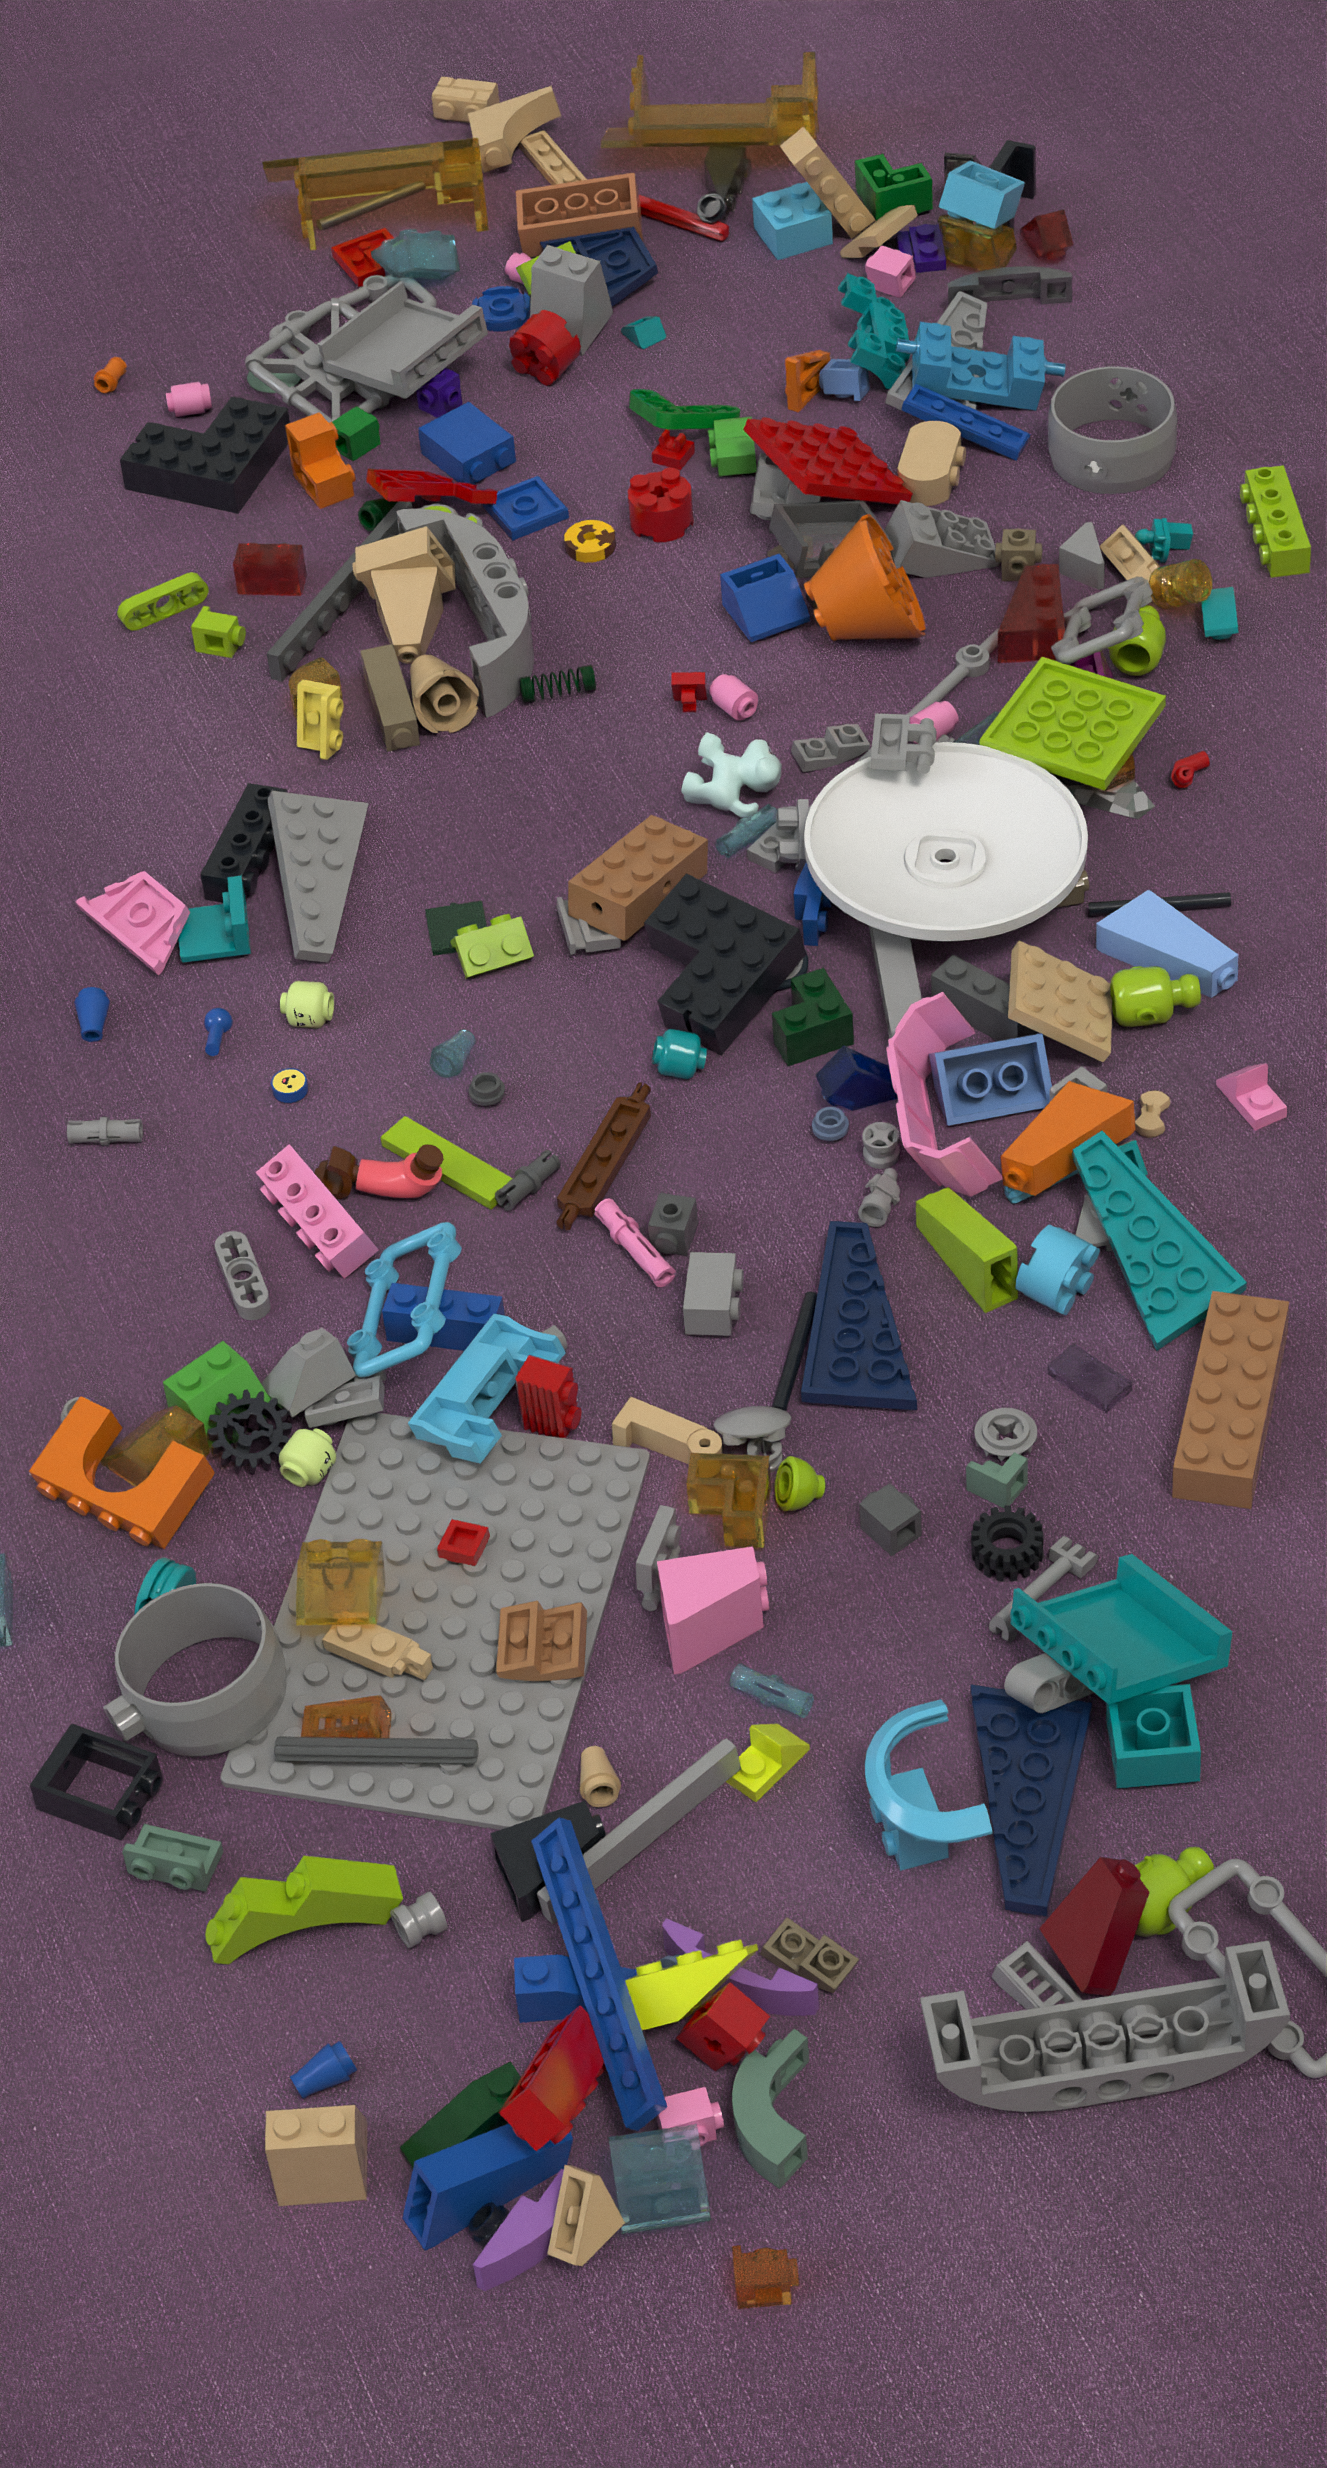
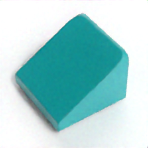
(644, 331)

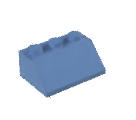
(991, 1079)

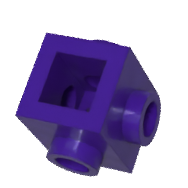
(440, 393)

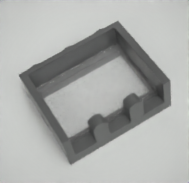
(814, 530)

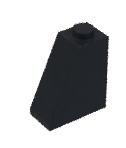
(518, 1860)

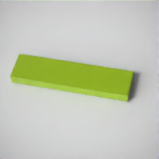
(458, 1168)

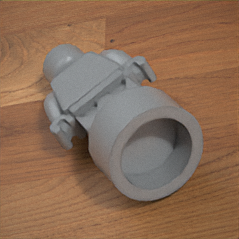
(877, 1205)

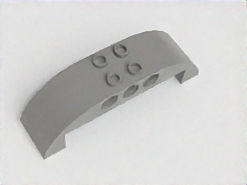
(495, 597)
(1110, 2043)

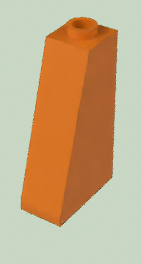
(1046, 1146)

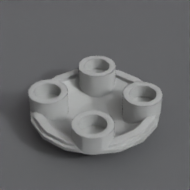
(752, 1423)

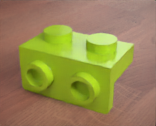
(492, 946)

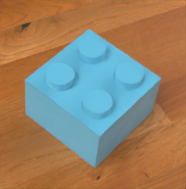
(981, 195)
(792, 220)

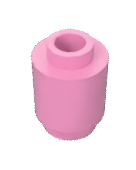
(189, 399)
(733, 696)
(943, 716)

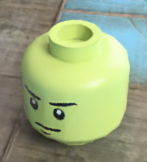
(307, 1004)
(307, 1457)

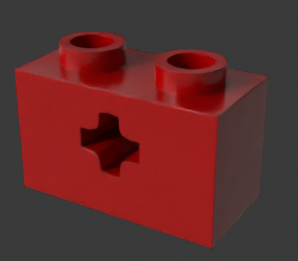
(724, 2028)

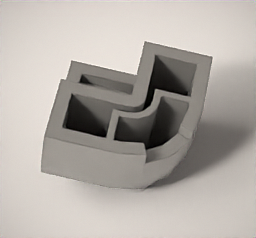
(773, 488)

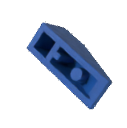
(548, 1987)

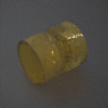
(1180, 584)

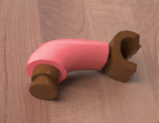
(400, 1179)

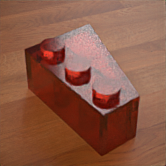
(1033, 616)

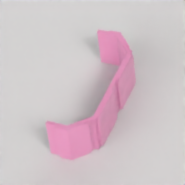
(926, 1029)

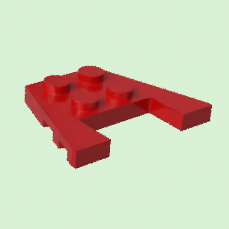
(405, 484)

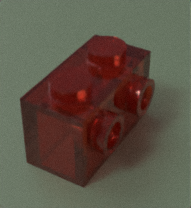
(269, 569)

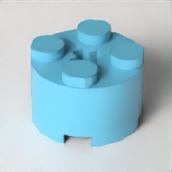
(1057, 1269)

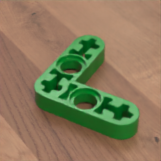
(666, 415)

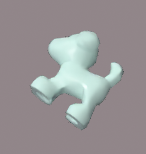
(756, 769)

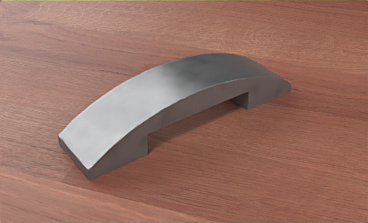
(1015, 283)

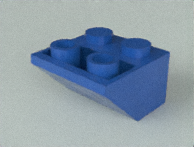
(763, 597)

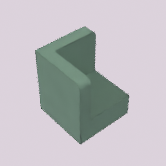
(997, 1482)

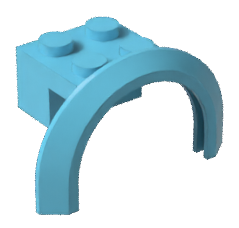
(905, 1801)

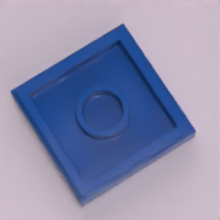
(526, 508)

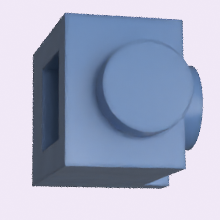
(844, 379)

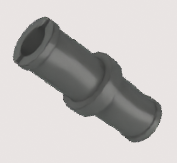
(527, 1180)

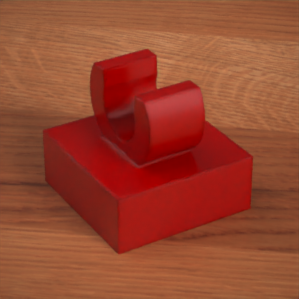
(673, 451)
(689, 688)
(463, 1542)

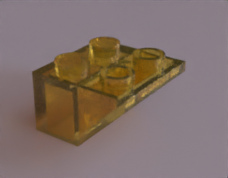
(976, 244)

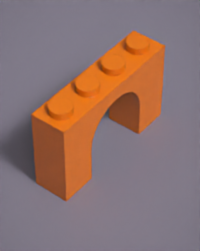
(147, 1511)

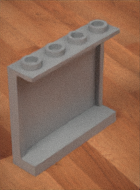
(400, 342)

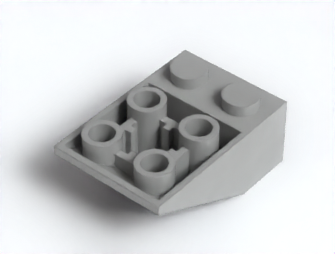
(938, 541)

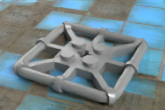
(310, 366)

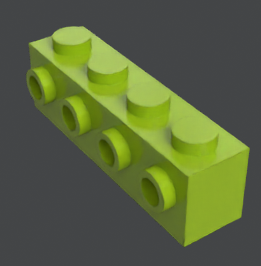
(1276, 521)

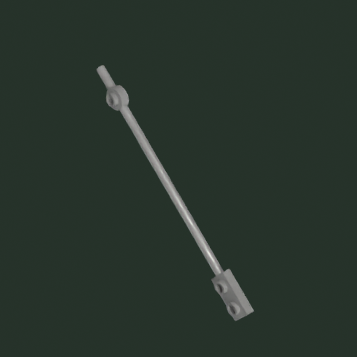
(970, 662)

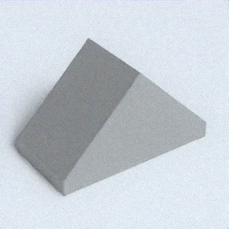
(1082, 558)

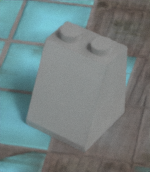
(573, 290)

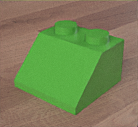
(209, 1381)

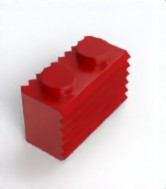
(547, 1397)

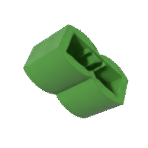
(732, 447)

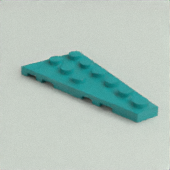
(1157, 1248)

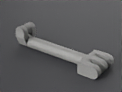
(1064, 1561)

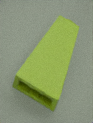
(970, 1247)

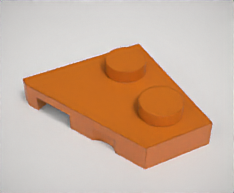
(803, 377)

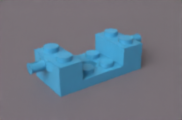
(1004, 379)

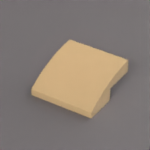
(879, 232)

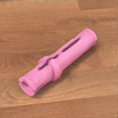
(626, 1232)

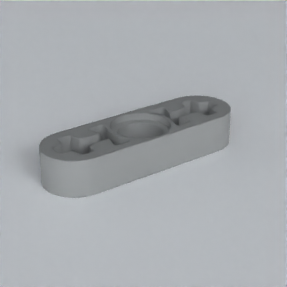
(239, 1288)

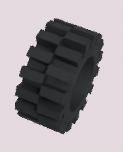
(1007, 1561)

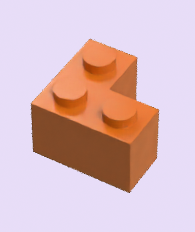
(318, 462)

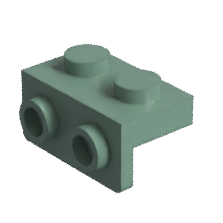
(173, 1857)

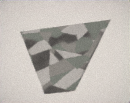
(1124, 799)

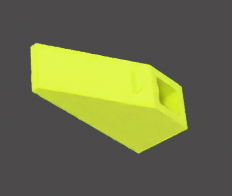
(678, 1990)

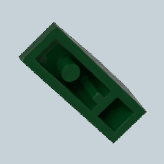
(465, 2116)

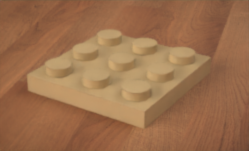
(1060, 1001)

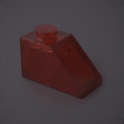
(1048, 235)

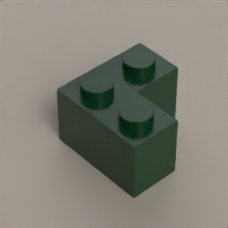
(815, 1021)

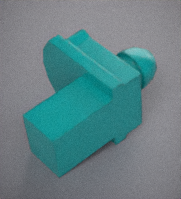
(1165, 536)

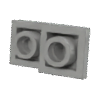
(837, 747)

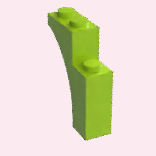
(314, 1895)

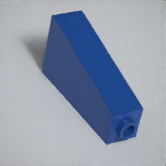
(461, 2179)

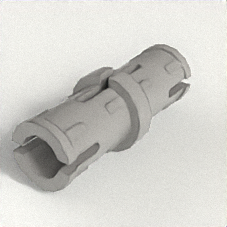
(105, 1131)

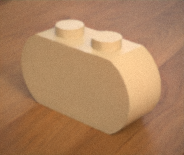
(931, 461)

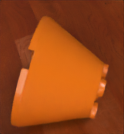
(863, 591)

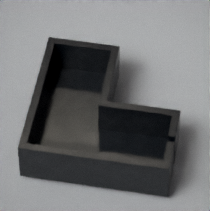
(210, 467)
(731, 957)

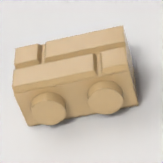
(458, 97)

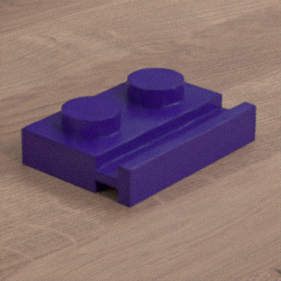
(924, 245)

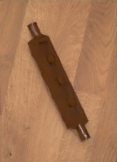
(604, 1156)

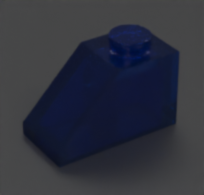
(855, 1080)

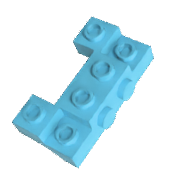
(476, 1384)

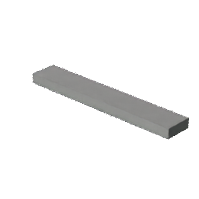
(655, 1817)

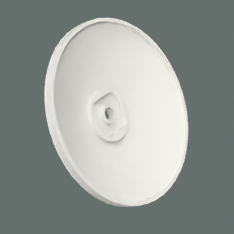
(999, 819)

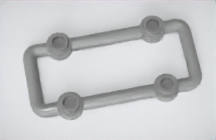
(372, 289)
(1127, 625)
(1265, 1898)

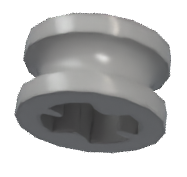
(759, 1445)

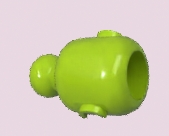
(1144, 651)
(1149, 995)
(1164, 1881)

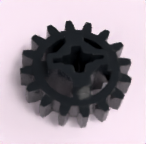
(235, 1425)

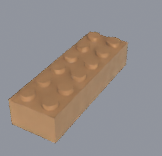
(1231, 1400)

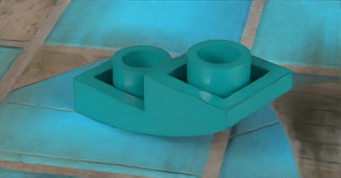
(1220, 614)

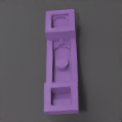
(782, 1995)

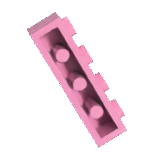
(316, 1211)

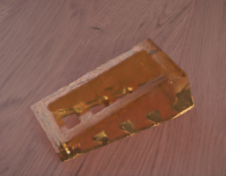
(372, 1715)

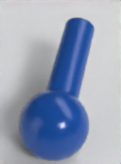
(216, 1023)

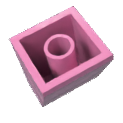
(711, 1603)

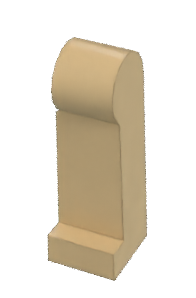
(662, 1432)

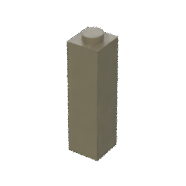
(390, 697)

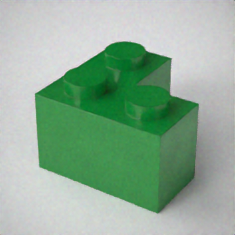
(887, 188)

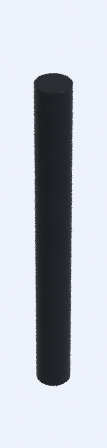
(1178, 902)
(795, 1352)

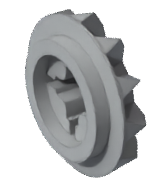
(1005, 1421)

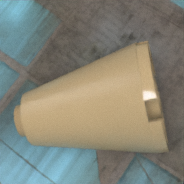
(442, 695)

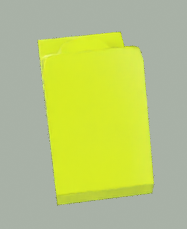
(767, 1759)

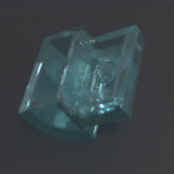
(659, 2178)

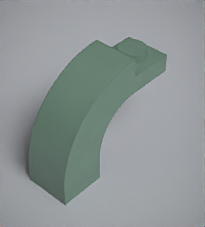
(763, 2136)

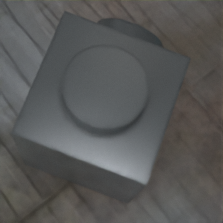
(673, 1232)
(890, 1519)

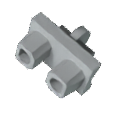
(792, 819)

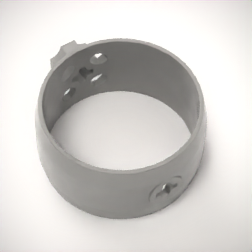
(1127, 462)
(215, 1721)

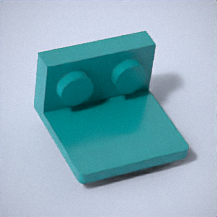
(217, 929)

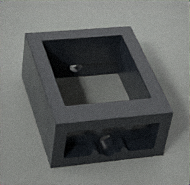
(67, 1760)

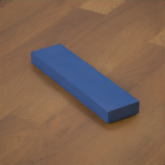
(970, 422)

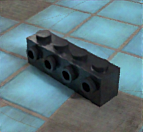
(243, 845)

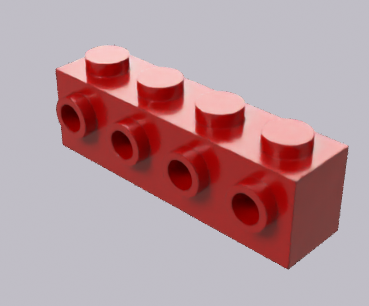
(556, 2082)

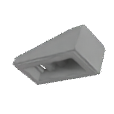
(1039, 1968)

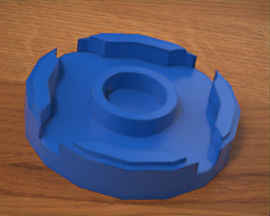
(504, 308)

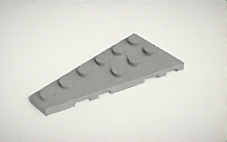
(967, 323)
(316, 859)

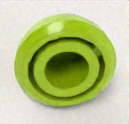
(797, 1484)

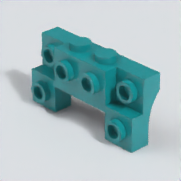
(876, 330)

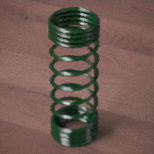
(528, 689)

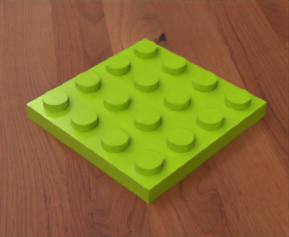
(1074, 722)

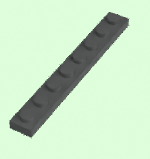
(326, 606)

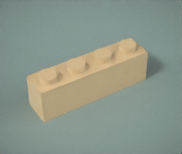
(827, 182)

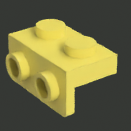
(319, 717)

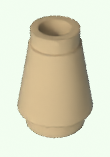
(598, 1779)

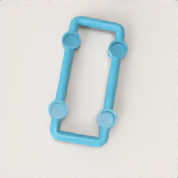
(425, 1317)

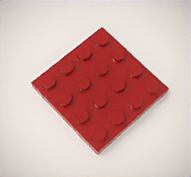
(827, 461)

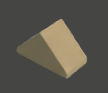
(583, 2217)

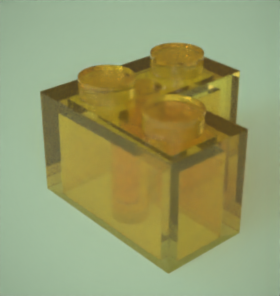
(733, 1488)

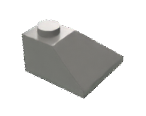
(308, 1372)

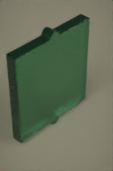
(447, 919)

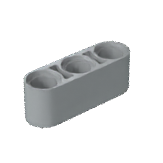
(1043, 1684)

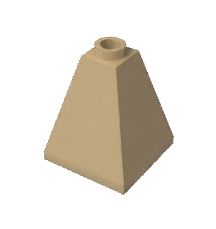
(408, 608)

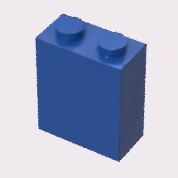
(467, 444)

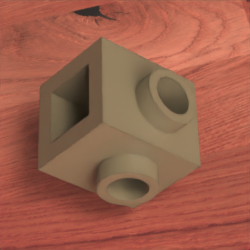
(1016, 552)

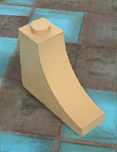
(508, 122)

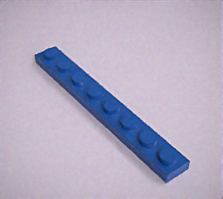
(599, 1975)

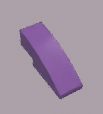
(519, 2240)

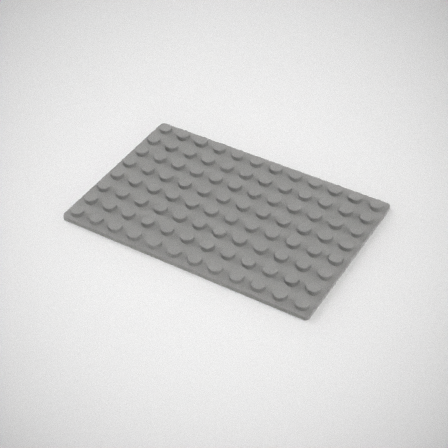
(555, 1537)

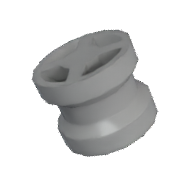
(881, 1145)

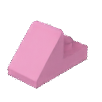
(1253, 1096)

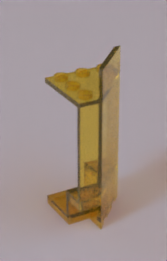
(719, 124)
(446, 165)

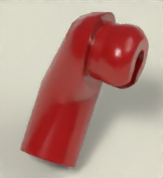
(1184, 769)

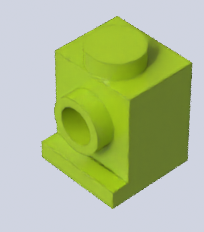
(217, 633)

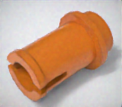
(106, 379)

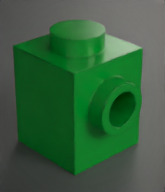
(356, 433)

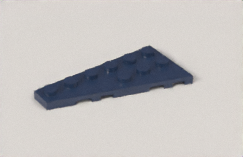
(853, 1336)
(1030, 1787)

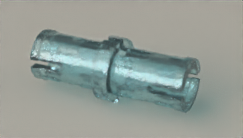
(746, 831)
(794, 1700)

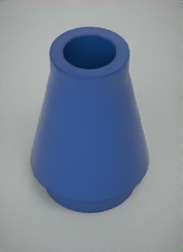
(92, 1011)
(324, 2070)

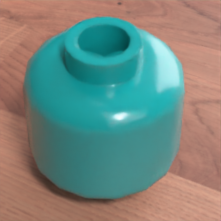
(678, 1054)

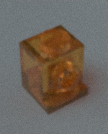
(764, 2277)

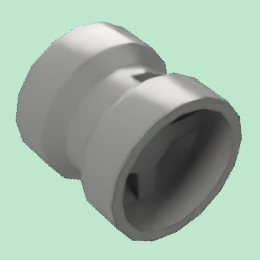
(419, 1919)

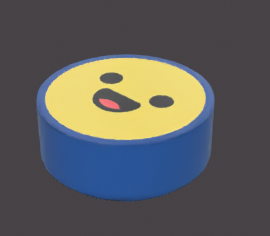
(289, 1085)

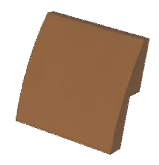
(541, 1642)

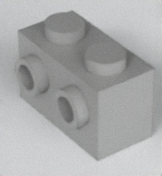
(711, 1293)

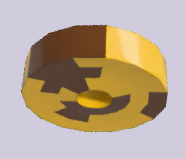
(590, 541)

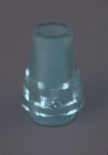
(450, 1056)

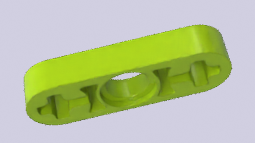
(189, 588)

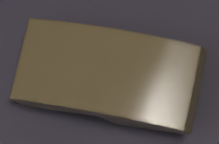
(809, 1957)

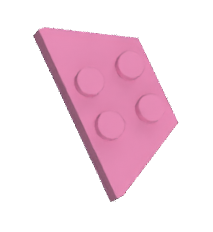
(140, 918)

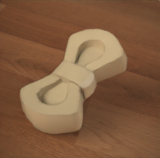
(1149, 1121)

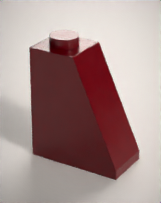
(1097, 1924)

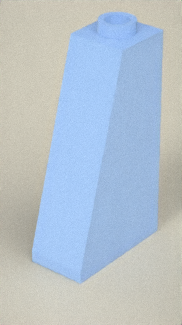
(1157, 934)

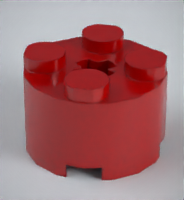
(543, 347)
(660, 505)

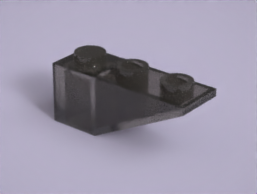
(726, 173)

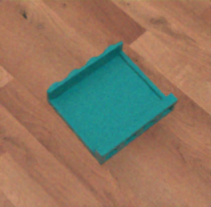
(1125, 1633)

